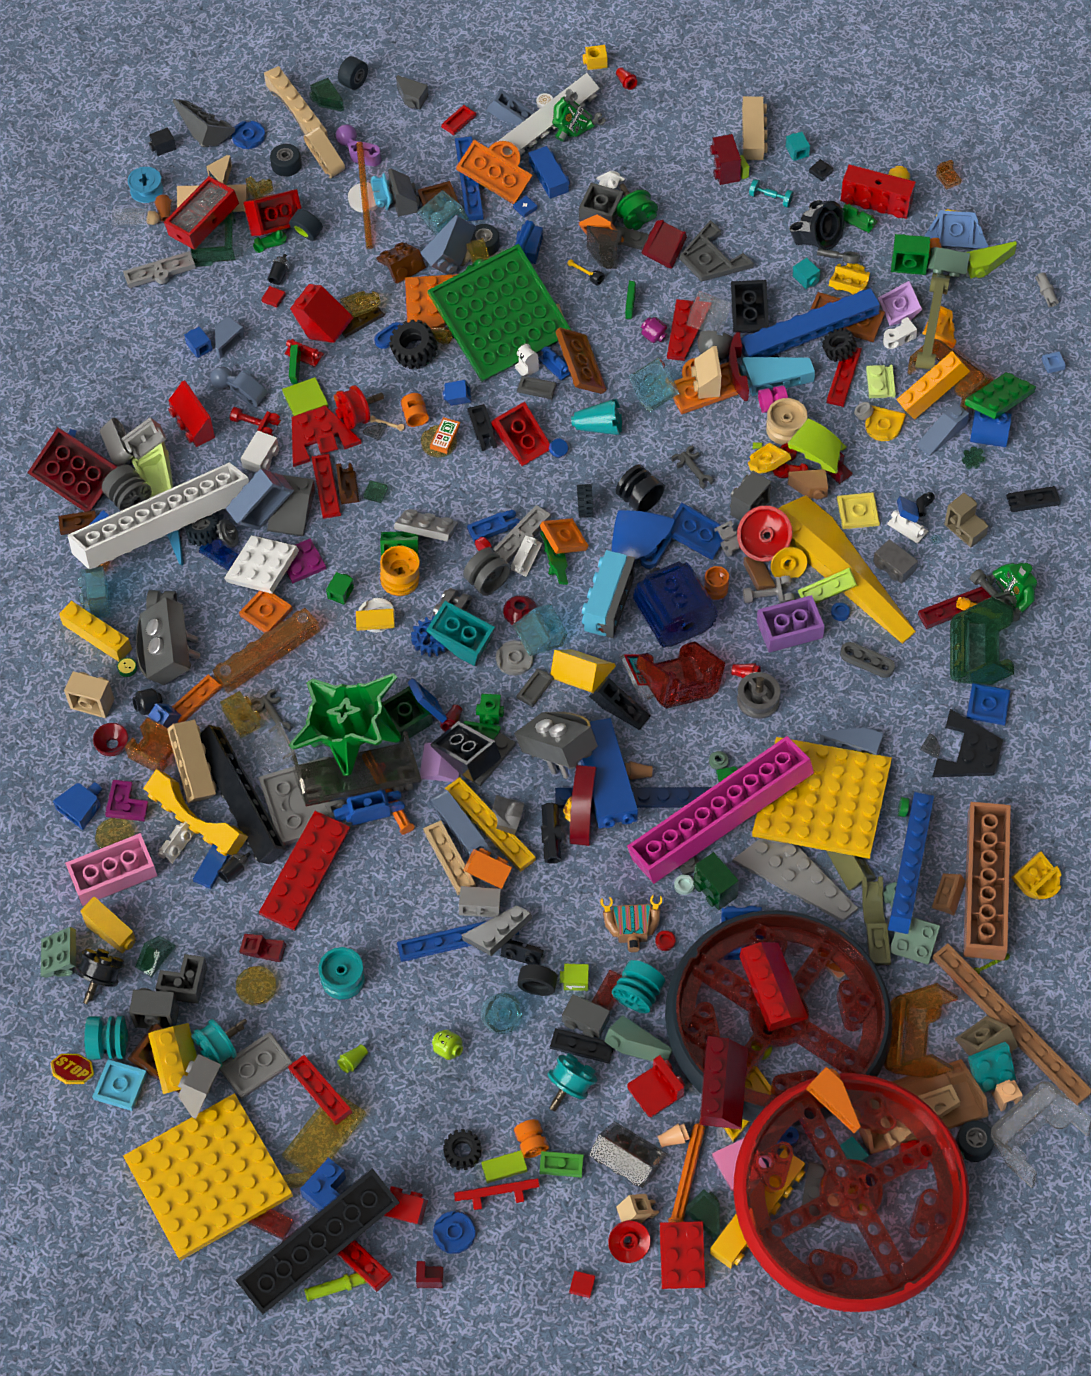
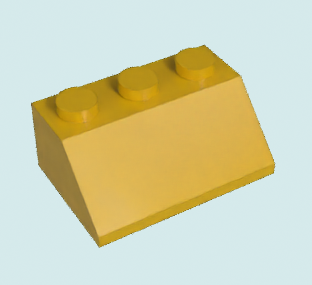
(172, 1053)

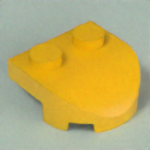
(849, 278)
(1038, 878)

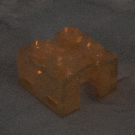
(153, 748)

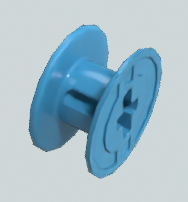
(143, 176)

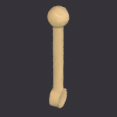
(400, 427)

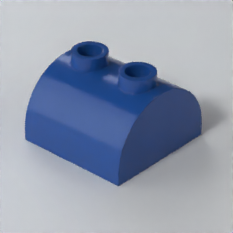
(989, 430)

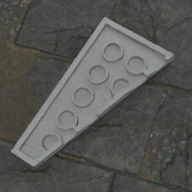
(797, 874)

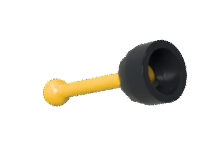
(594, 276)

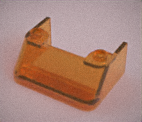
(910, 1031)

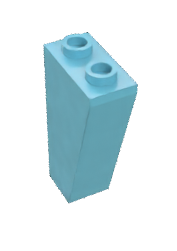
(776, 371)

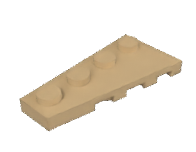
(940, 1100)

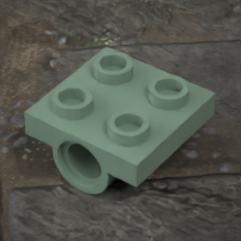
(918, 942)
(58, 953)

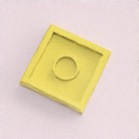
(858, 510)

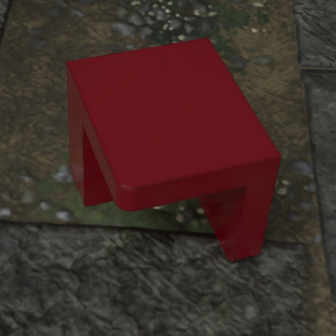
(843, 472)
(428, 1276)

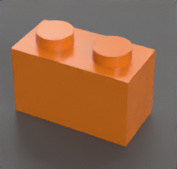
(487, 868)

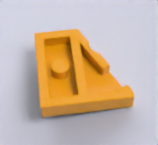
(945, 326)

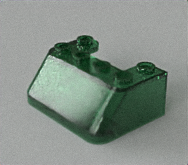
(976, 643)

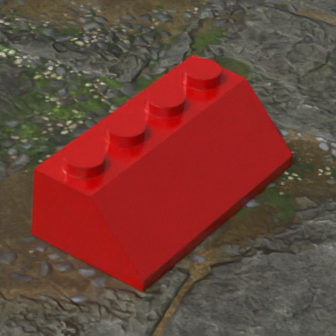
(772, 985)

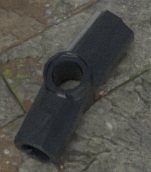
(551, 833)

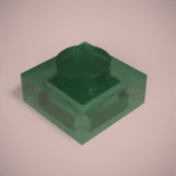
(375, 491)

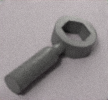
(848, 257)

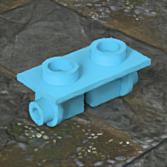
(383, 197)

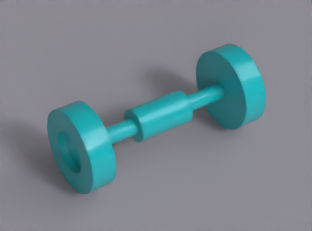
(755, 187)

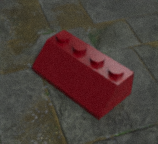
(723, 1083)

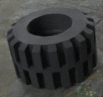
(406, 334)

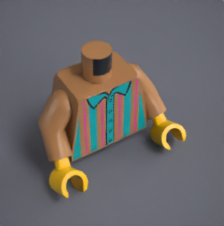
(632, 922)

